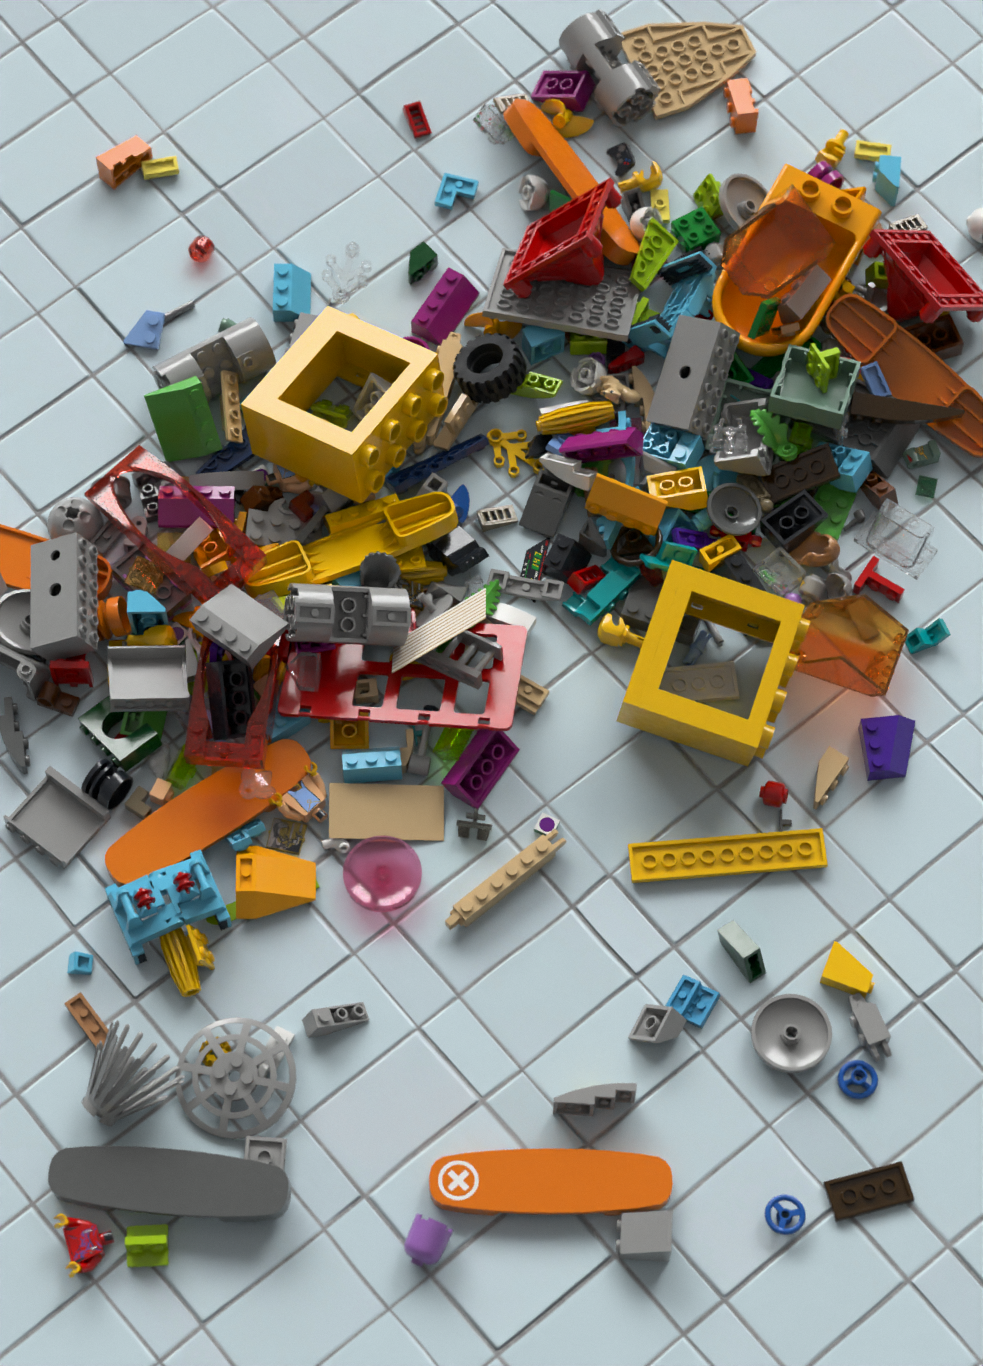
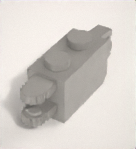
(869, 1025)

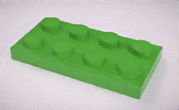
(837, 505)

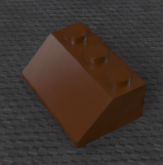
(940, 337)

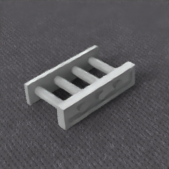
(458, 669)

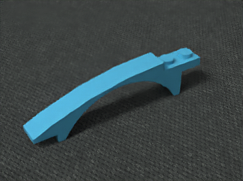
(611, 528)

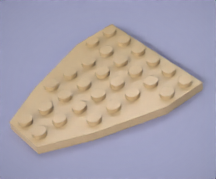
(688, 59)

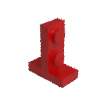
(877, 582)

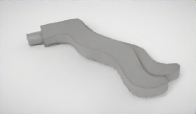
(195, 645)

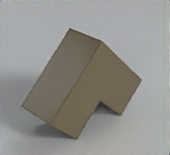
(137, 805)

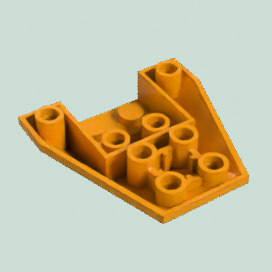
(271, 882)

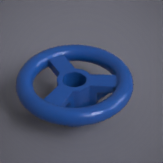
(859, 1071)
(774, 1202)

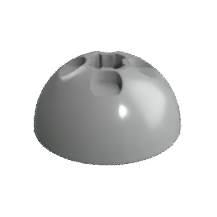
(74, 516)

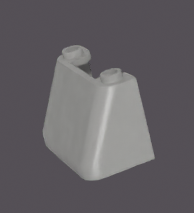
(759, 456)
(29, 669)

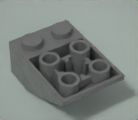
(546, 504)

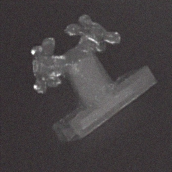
(728, 439)

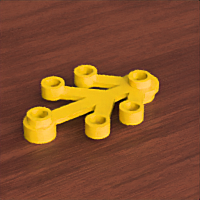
(512, 450)

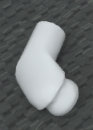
(337, 843)

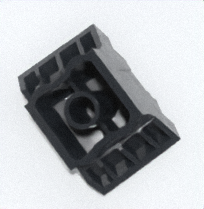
(456, 551)

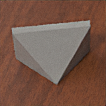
(438, 589)

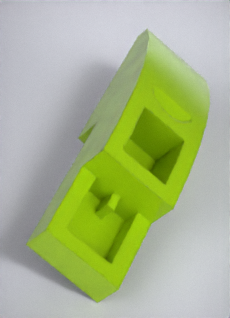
(538, 386)

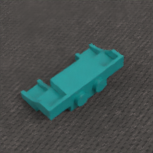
(605, 594)

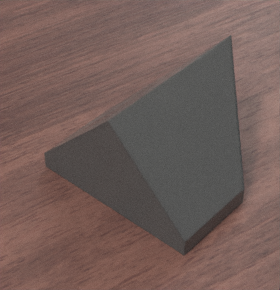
(591, 539)

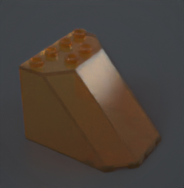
(775, 245)
(851, 644)

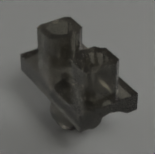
(483, 829)

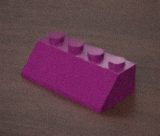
(444, 307)
(604, 445)
(179, 512)
(480, 766)

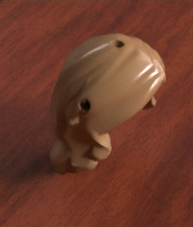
(816, 550)

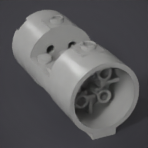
(623, 90)
(236, 349)
(347, 614)

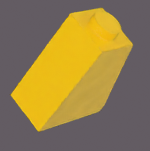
(846, 972)

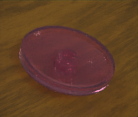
(382, 873)

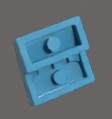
(693, 1001)

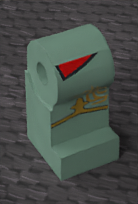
(922, 455)

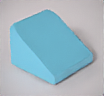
(80, 963)

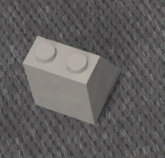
(645, 1236)

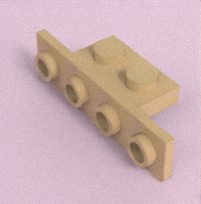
(230, 407)
(455, 422)

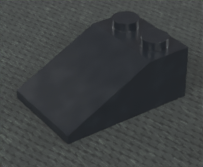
(793, 521)

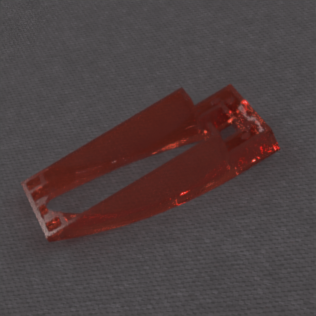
(184, 575)
(259, 727)

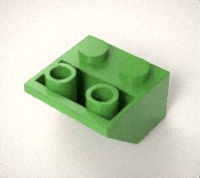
(136, 719)

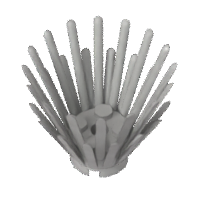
(107, 1088)

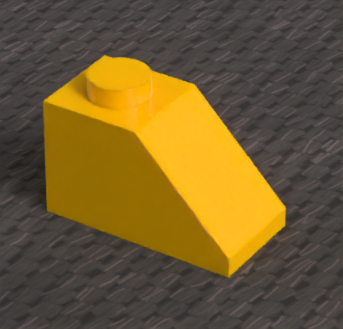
(714, 553)

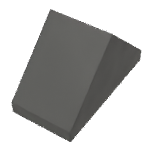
(631, 202)

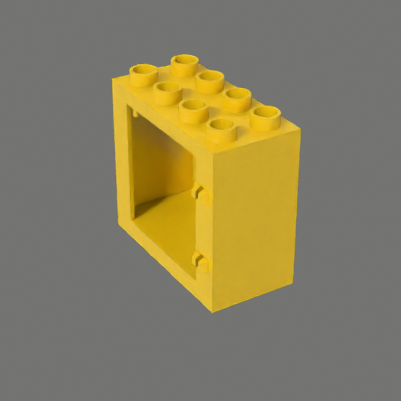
(324, 452)
(732, 607)

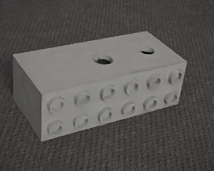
(693, 375)
(64, 597)

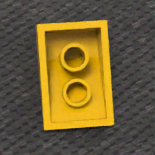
(680, 488)

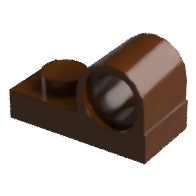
(54, 699)

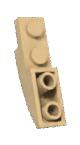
(642, 386)

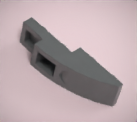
(13, 737)

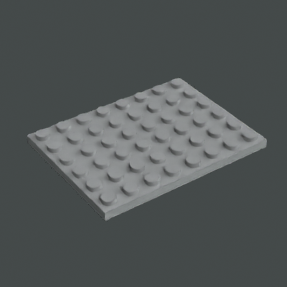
(567, 306)

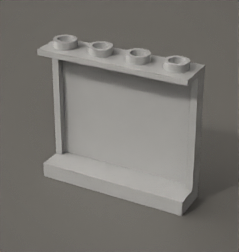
(147, 678)
(57, 818)

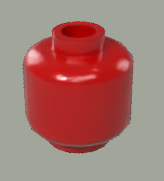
(774, 794)

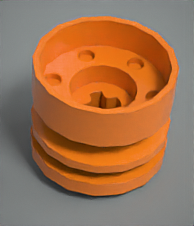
(112, 618)

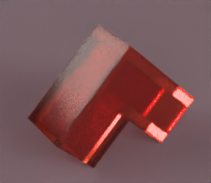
(301, 506)
(654, 576)

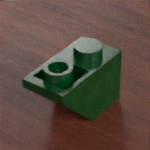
(421, 261)

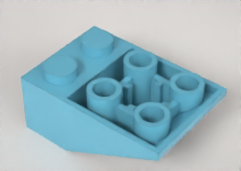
(673, 446)
(853, 467)

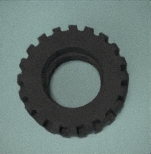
(496, 383)

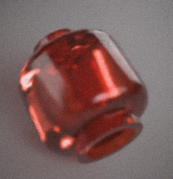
(201, 249)

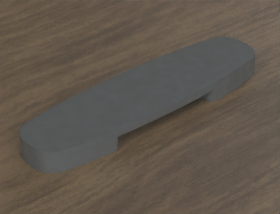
(170, 1183)

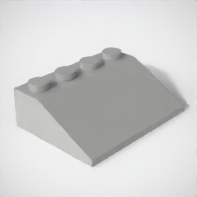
(239, 625)

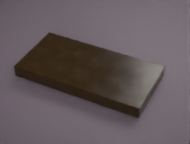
(805, 472)
(868, 1191)

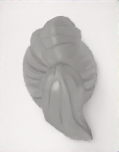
(838, 582)

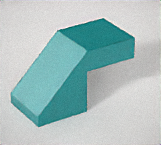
(922, 639)

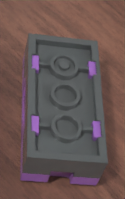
(167, 593)

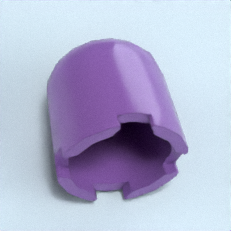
(426, 1240)

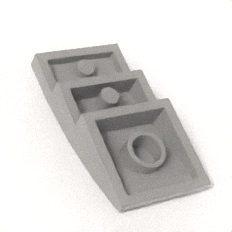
(598, 1096)

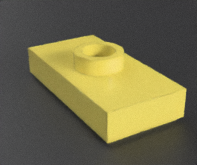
(871, 150)
(160, 167)
(660, 200)

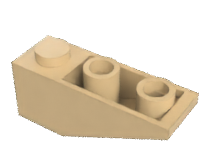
(828, 771)

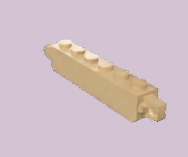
(446, 354)
(504, 880)

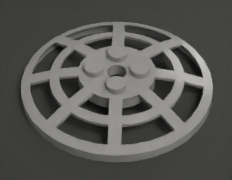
(246, 1083)

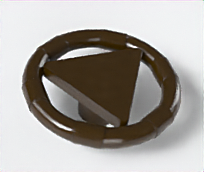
(635, 544)

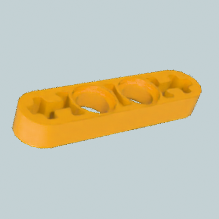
(214, 569)

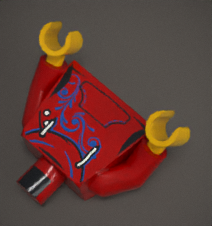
(83, 1243)

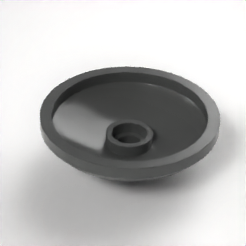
(739, 502)

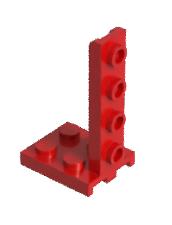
(72, 671)

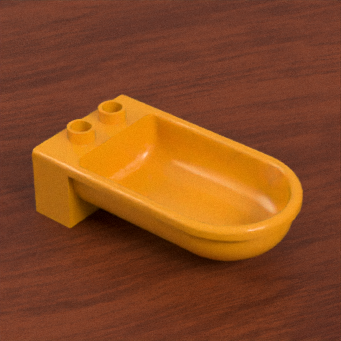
(847, 222)

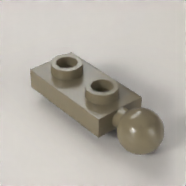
(754, 484)

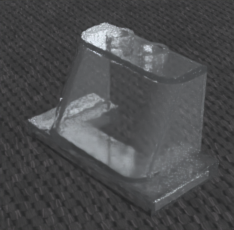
(898, 538)

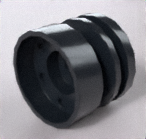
(107, 784)

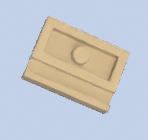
(530, 695)

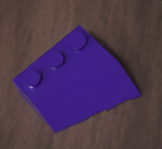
(886, 746)

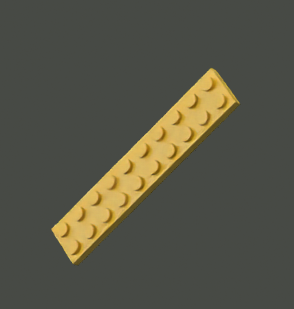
(727, 855)

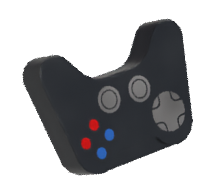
(624, 158)

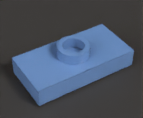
(875, 380)
(556, 442)

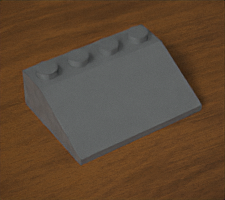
(641, 606)

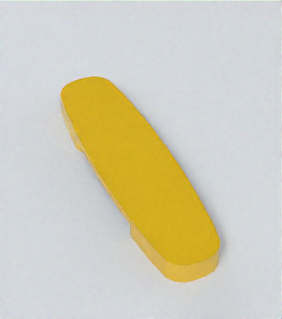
(407, 526)

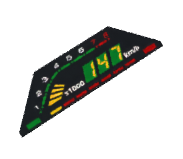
(534, 560)

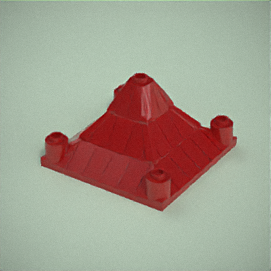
(564, 243)
(923, 276)

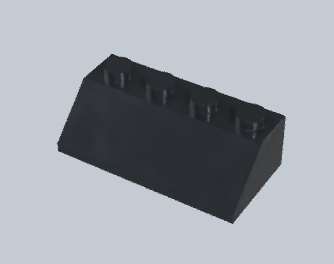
(737, 569)
(230, 698)

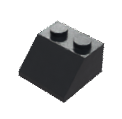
(565, 558)

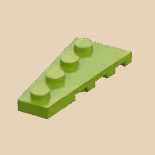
(652, 254)

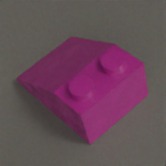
(569, 87)

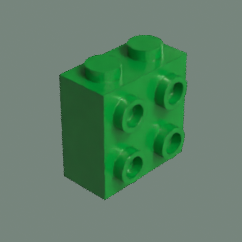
(695, 230)

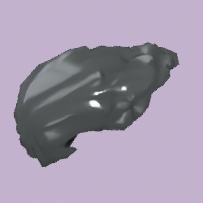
(379, 571)

